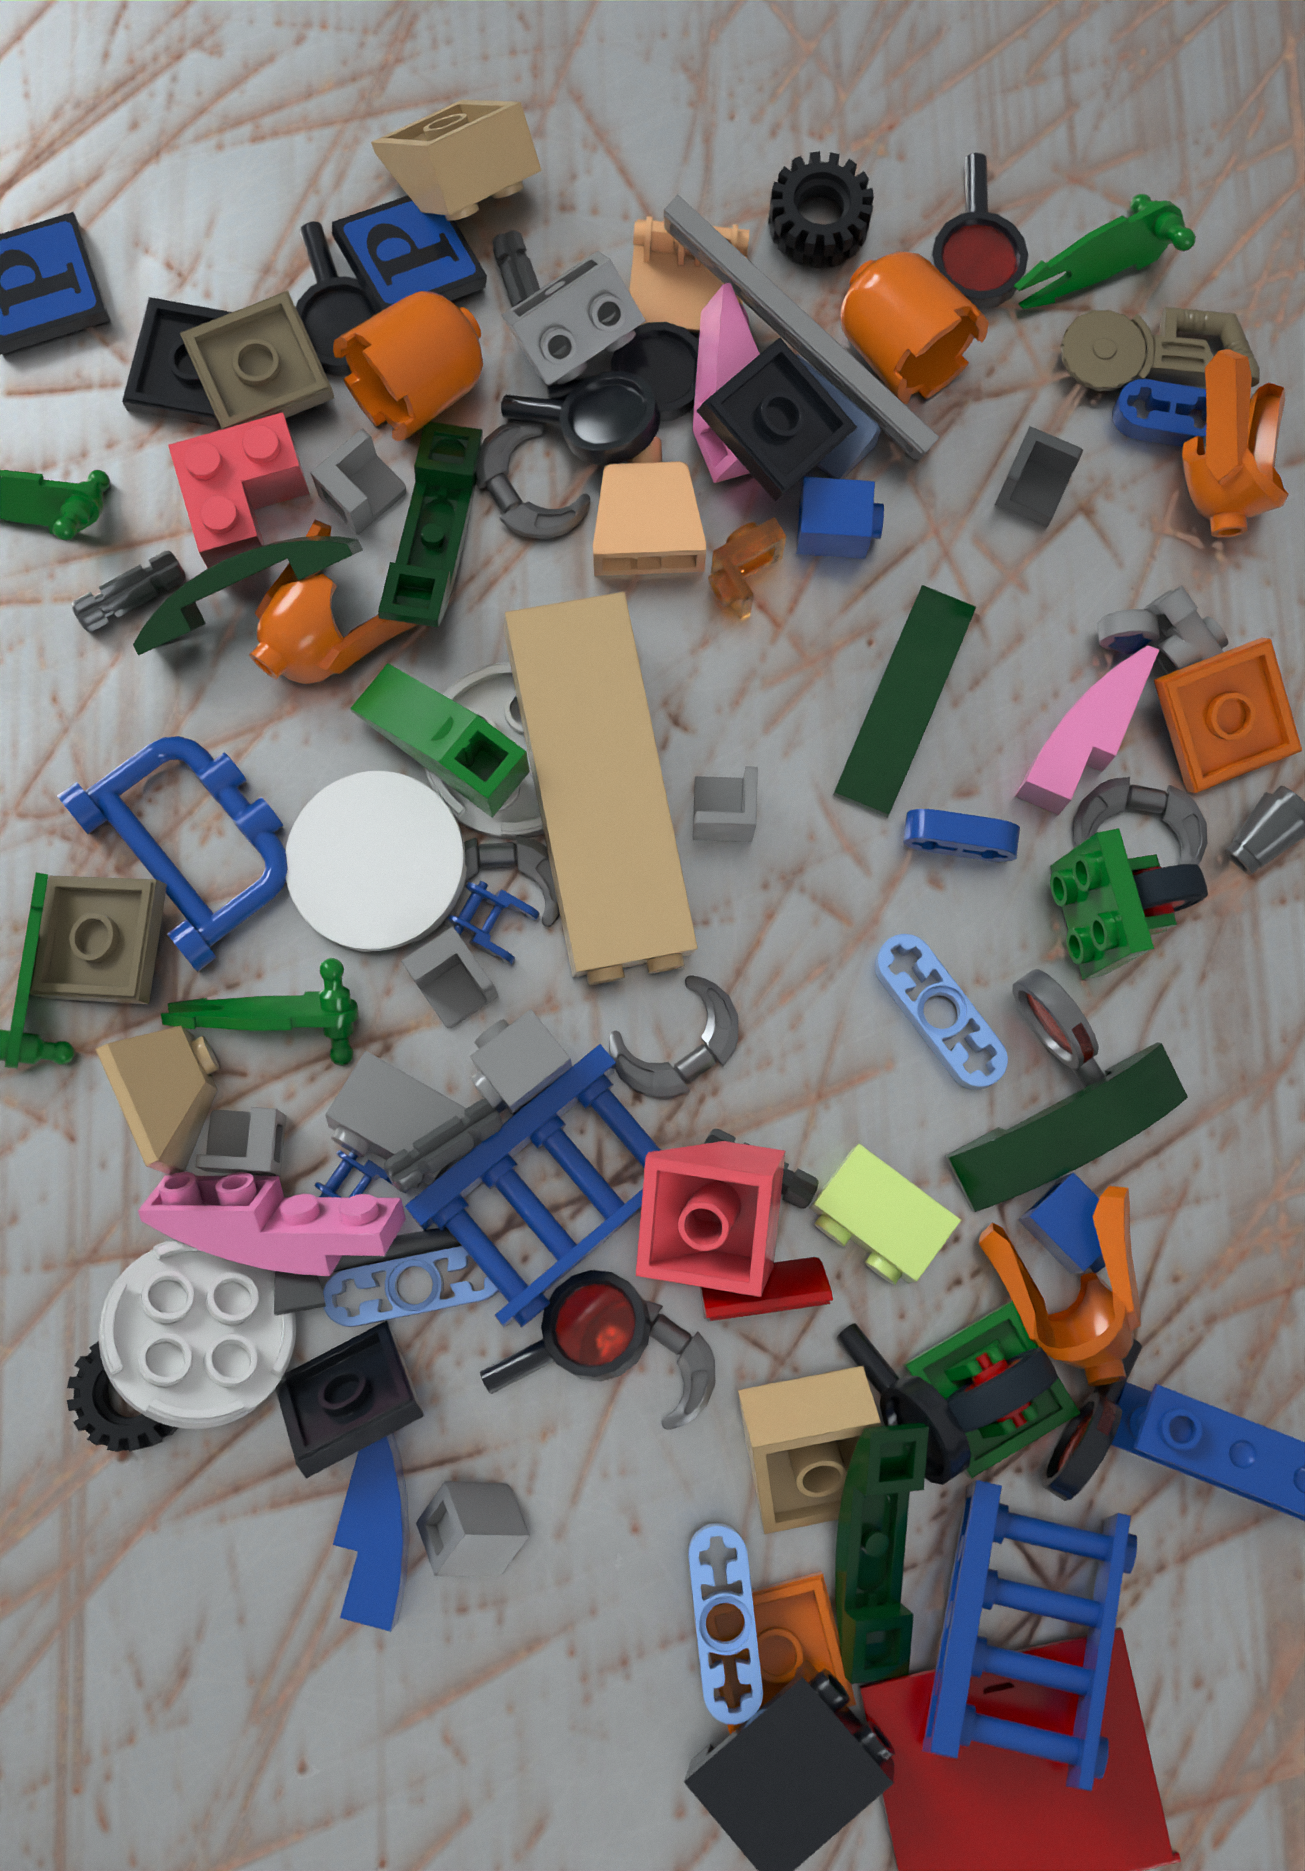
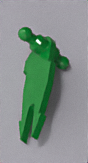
(1110, 250)
(51, 503)
(326, 1008)
(14, 1043)

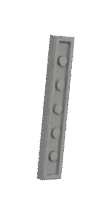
(798, 328)

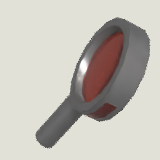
(1058, 1024)

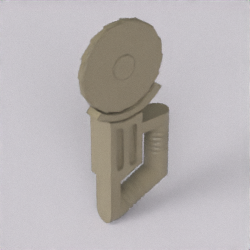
(1111, 350)

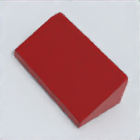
(789, 1287)

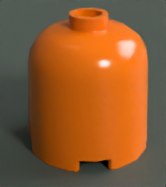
(910, 323)
(412, 361)

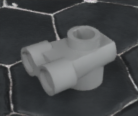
(1188, 635)

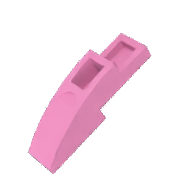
(257, 1226)

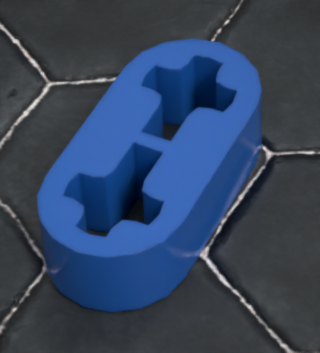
(1168, 409)
(961, 835)

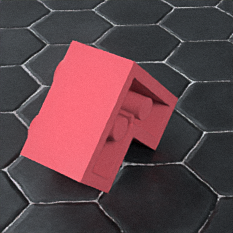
(231, 476)

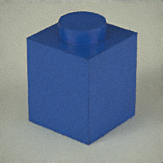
(838, 517)
(1066, 1225)

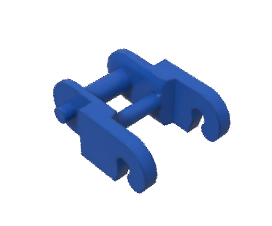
(500, 901)
(370, 1170)

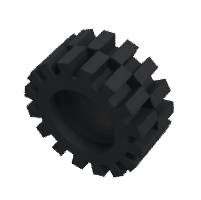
(825, 181)
(99, 1417)

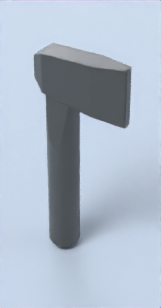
(304, 1292)

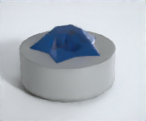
(1128, 630)

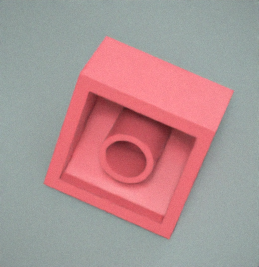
(711, 1216)

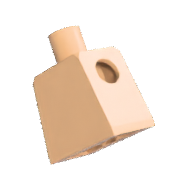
(648, 518)

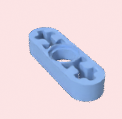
(902, 983)
(371, 1310)
(747, 1670)

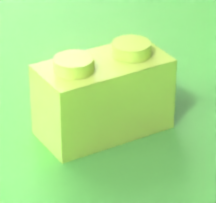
(883, 1216)

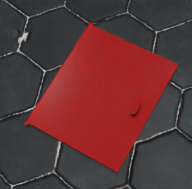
(1011, 1807)

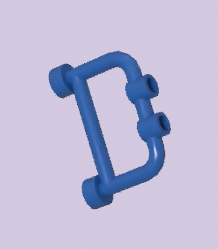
(221, 779)

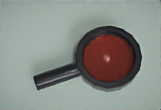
(979, 248)
(589, 1329)
(1087, 1437)

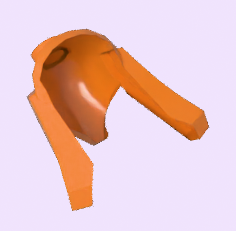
(1242, 434)
(299, 629)
(1102, 1320)

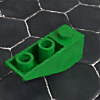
(444, 738)

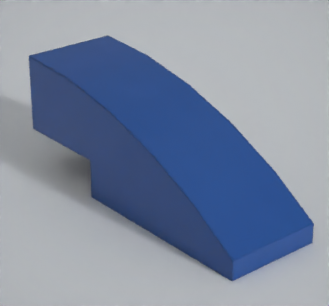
(376, 1527)

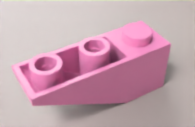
(722, 353)

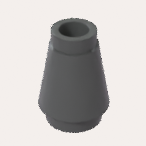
(1269, 830)

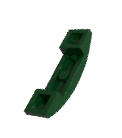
(435, 526)
(179, 611)
(904, 701)
(1069, 1132)
(871, 1551)

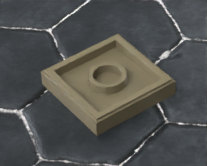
(257, 362)
(98, 939)

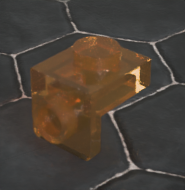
(744, 554)

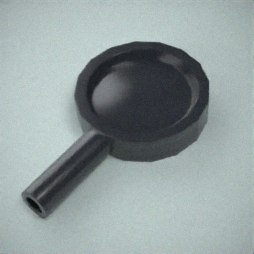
(330, 304)
(662, 357)
(601, 418)
(910, 1402)

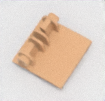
(669, 280)

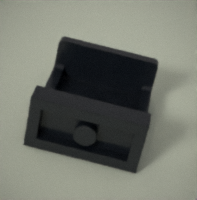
(793, 1772)

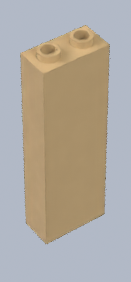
(599, 787)

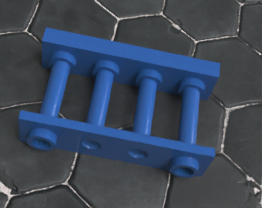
(493, 1164)
(1213, 1447)
(966, 1653)

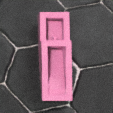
(1087, 734)

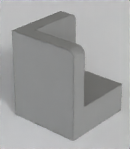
(357, 483)
(725, 807)
(450, 978)
(244, 1142)
(472, 1529)

